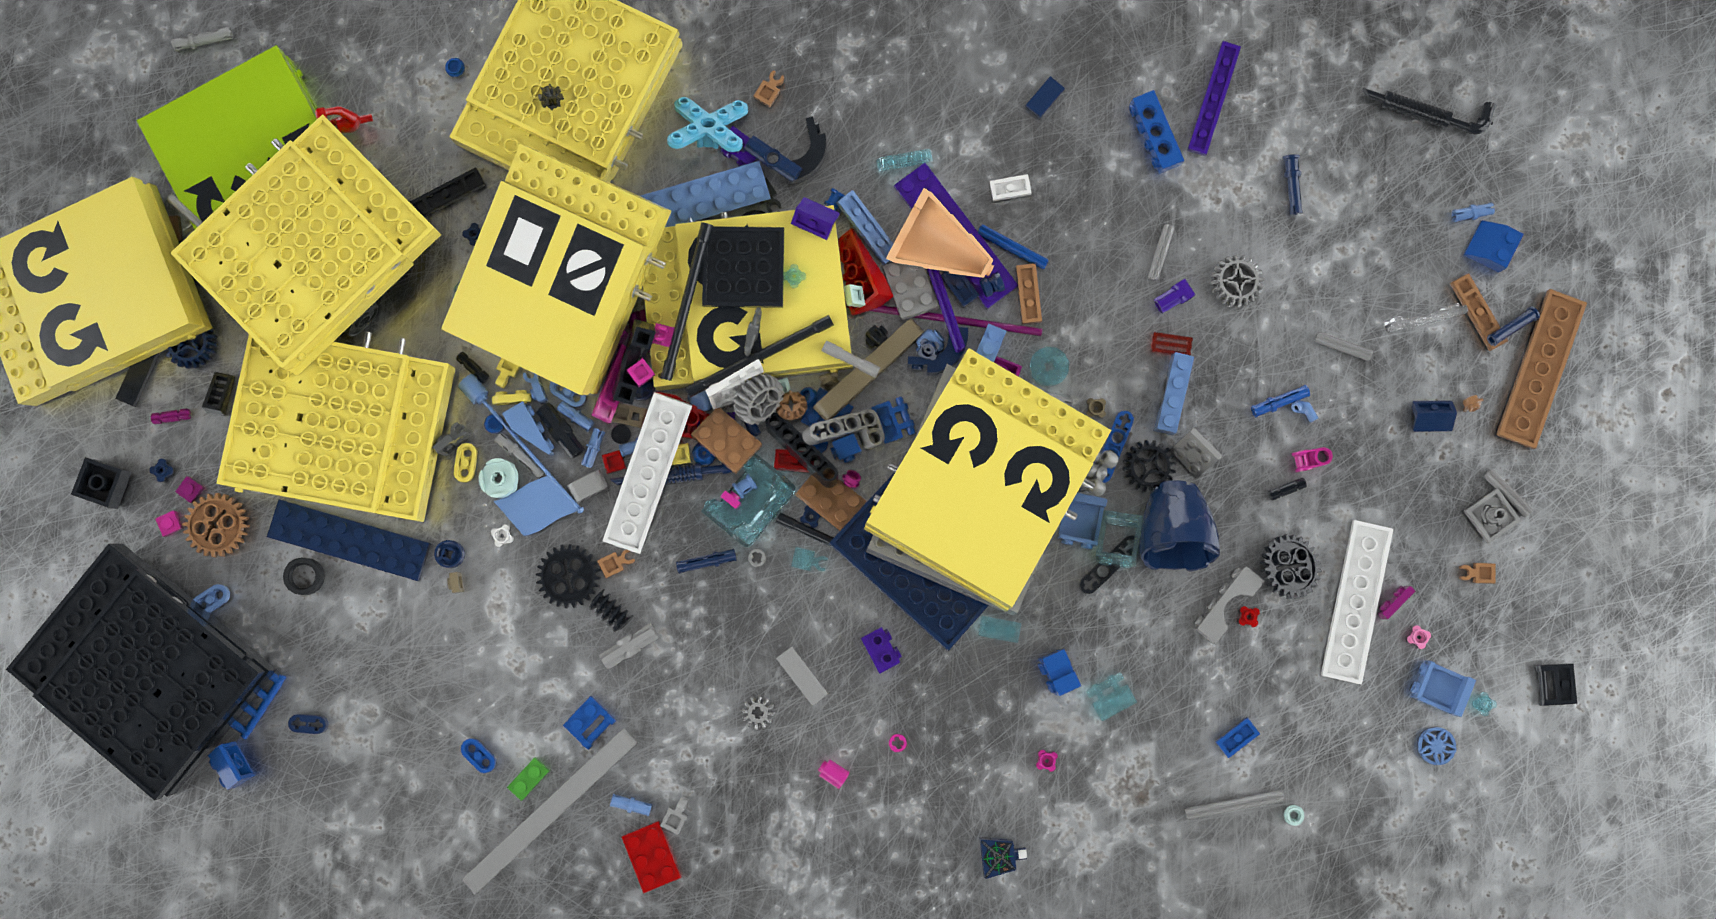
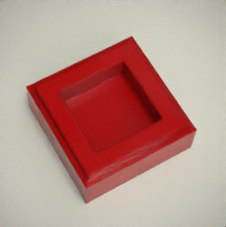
(613, 462)

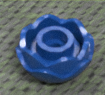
(706, 459)

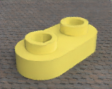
(503, 398)
(463, 462)

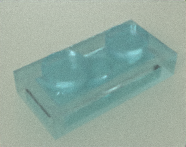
(999, 629)

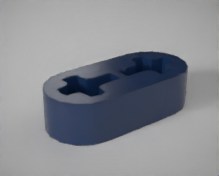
(308, 728)

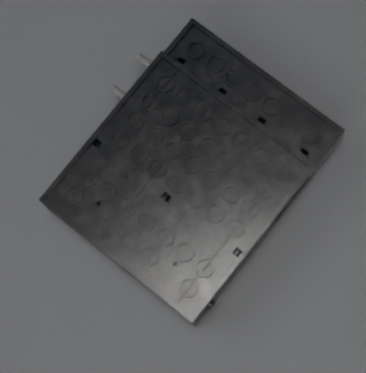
(140, 671)

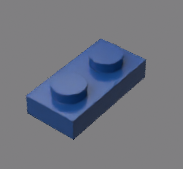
(1237, 737)

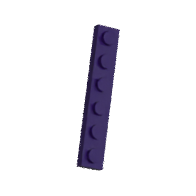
(1214, 98)

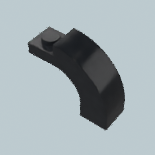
(815, 156)

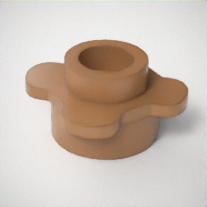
(1472, 403)

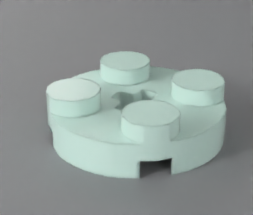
(490, 472)

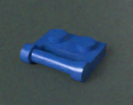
(584, 718)

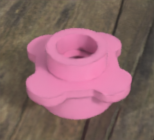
(1425, 636)

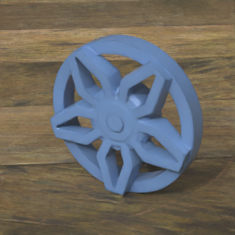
(1436, 746)

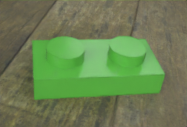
(528, 779)

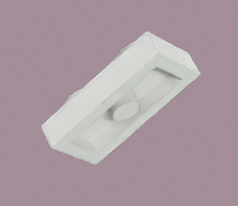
(1010, 187)

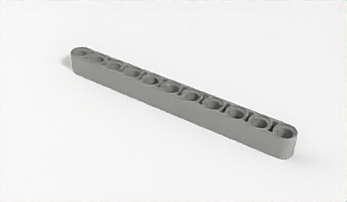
(549, 811)

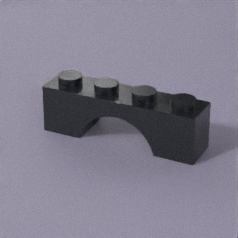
(636, 349)

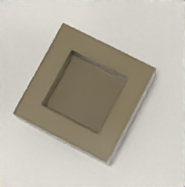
(455, 582)

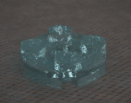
(1050, 377)

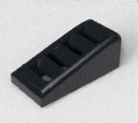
(225, 395)

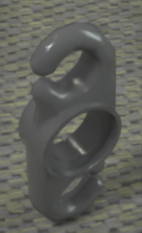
(753, 331)

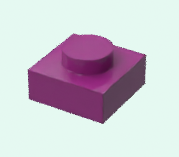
(190, 489)

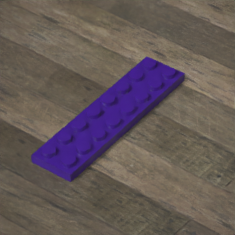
(910, 189)

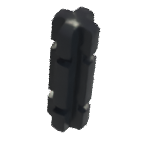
(472, 367)
(1287, 489)

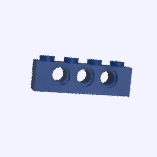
(1149, 103)

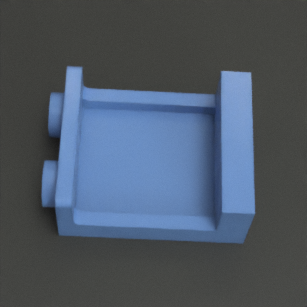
(1087, 524)
(1442, 688)

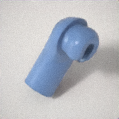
(1304, 408)

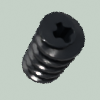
(610, 611)

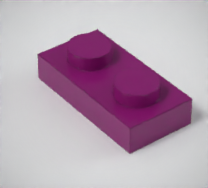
(1388, 607)

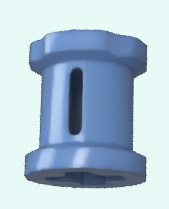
(745, 486)

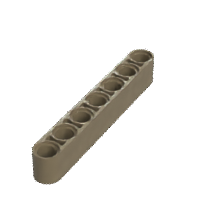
(857, 380)

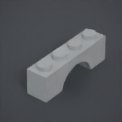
(1212, 623)

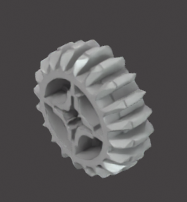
(1221, 283)
(758, 398)

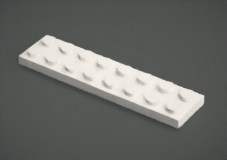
(647, 472)
(1357, 602)

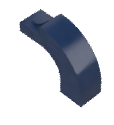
(947, 356)

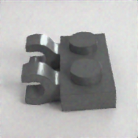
(447, 444)

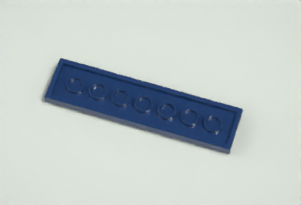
(348, 540)

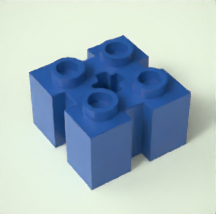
(1059, 672)

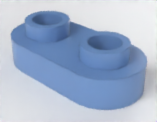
(567, 396)
(211, 597)

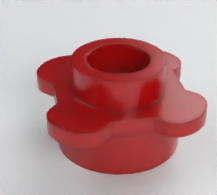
(1244, 620)

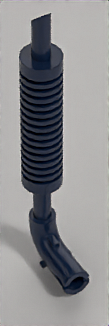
(686, 473)

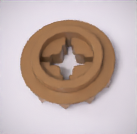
(799, 406)

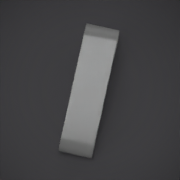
(841, 429)

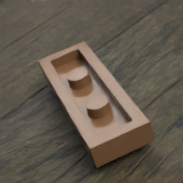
(1028, 294)

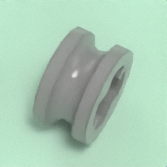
(763, 558)

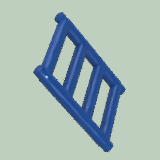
(257, 714)

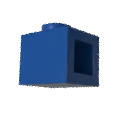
(845, 448)

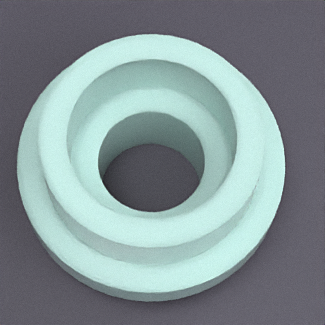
(1299, 818)

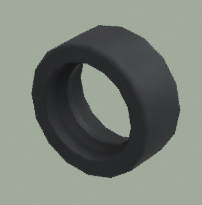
(288, 576)

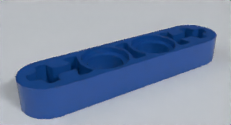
(1117, 447)

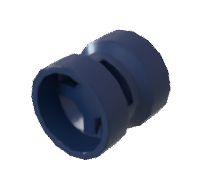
(992, 284)

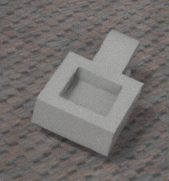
(675, 817)

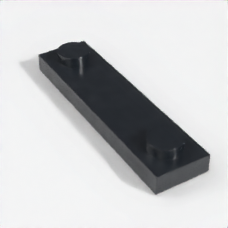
(449, 192)
(136, 380)

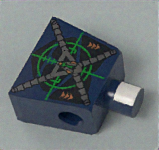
(999, 856)

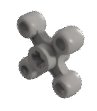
(1099, 471)

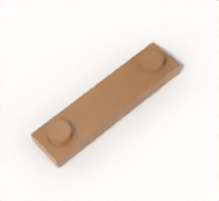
(1477, 308)

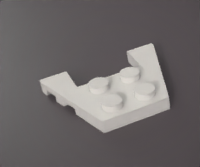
(725, 391)

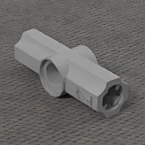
(629, 646)

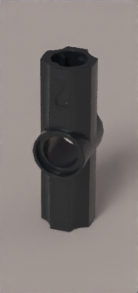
(560, 430)

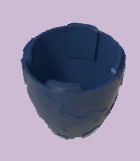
(1178, 529)

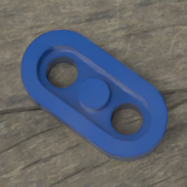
(477, 757)

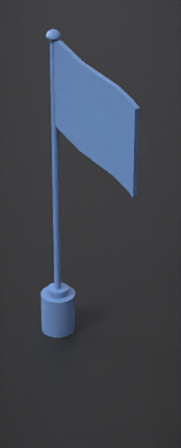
(537, 502)

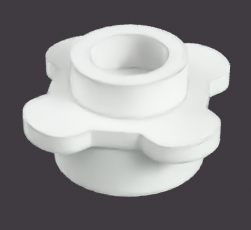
(496, 535)

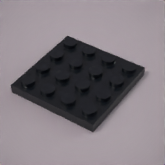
(744, 267)

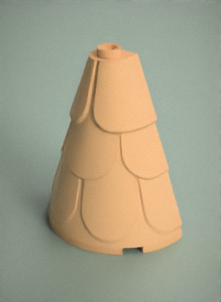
(938, 241)

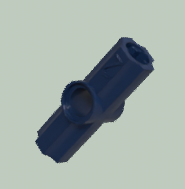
(763, 151)

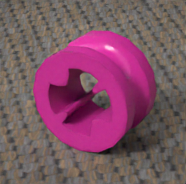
(901, 738)

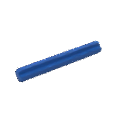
(1012, 246)

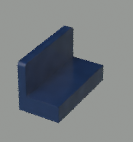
(1433, 416)

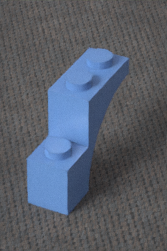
(991, 342)

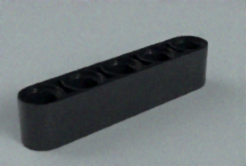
(806, 457)

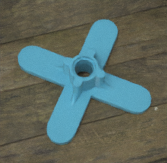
(707, 128)

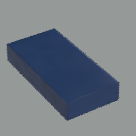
(1045, 97)

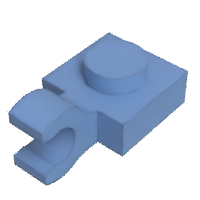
(538, 392)

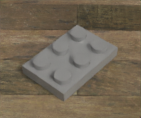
(910, 289)

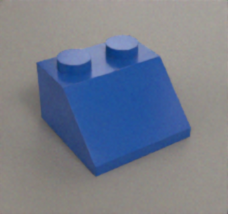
(1493, 245)
(230, 765)

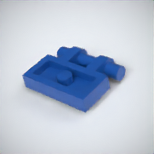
(888, 420)

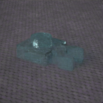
(805, 559)

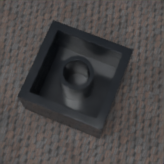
(101, 483)

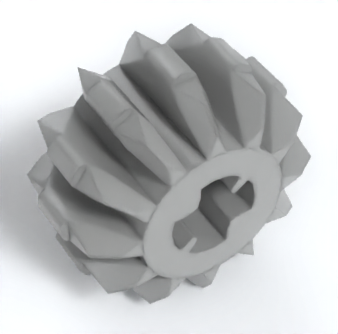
(752, 716)

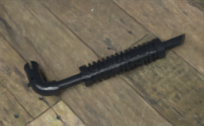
(1432, 114)

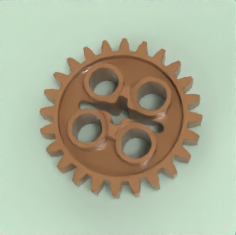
(201, 515)

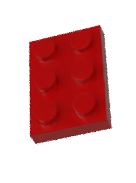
(651, 857)

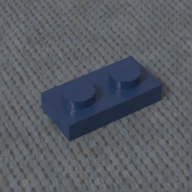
(960, 288)

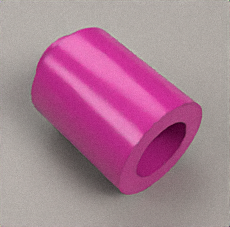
(833, 773)

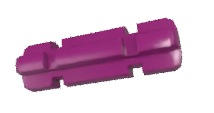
(170, 416)

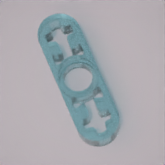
(904, 160)

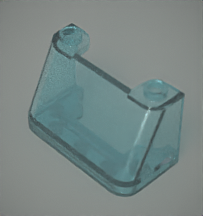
(757, 506)

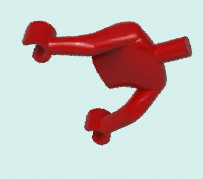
(348, 122)

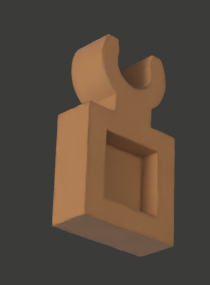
(768, 91)
(612, 563)
(1481, 573)

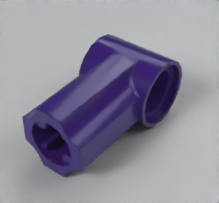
(1178, 294)

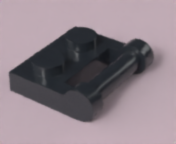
(1563, 684)

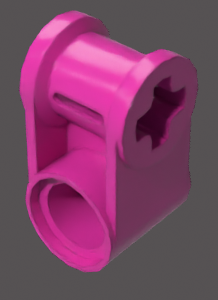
(1308, 459)

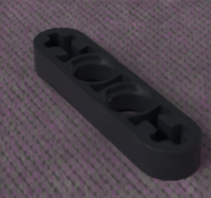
(1111, 568)

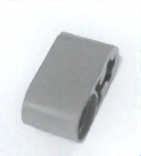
(587, 486)

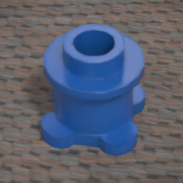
(835, 197)

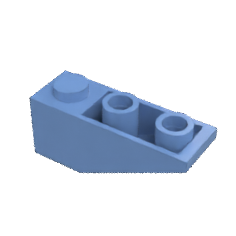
(522, 422)

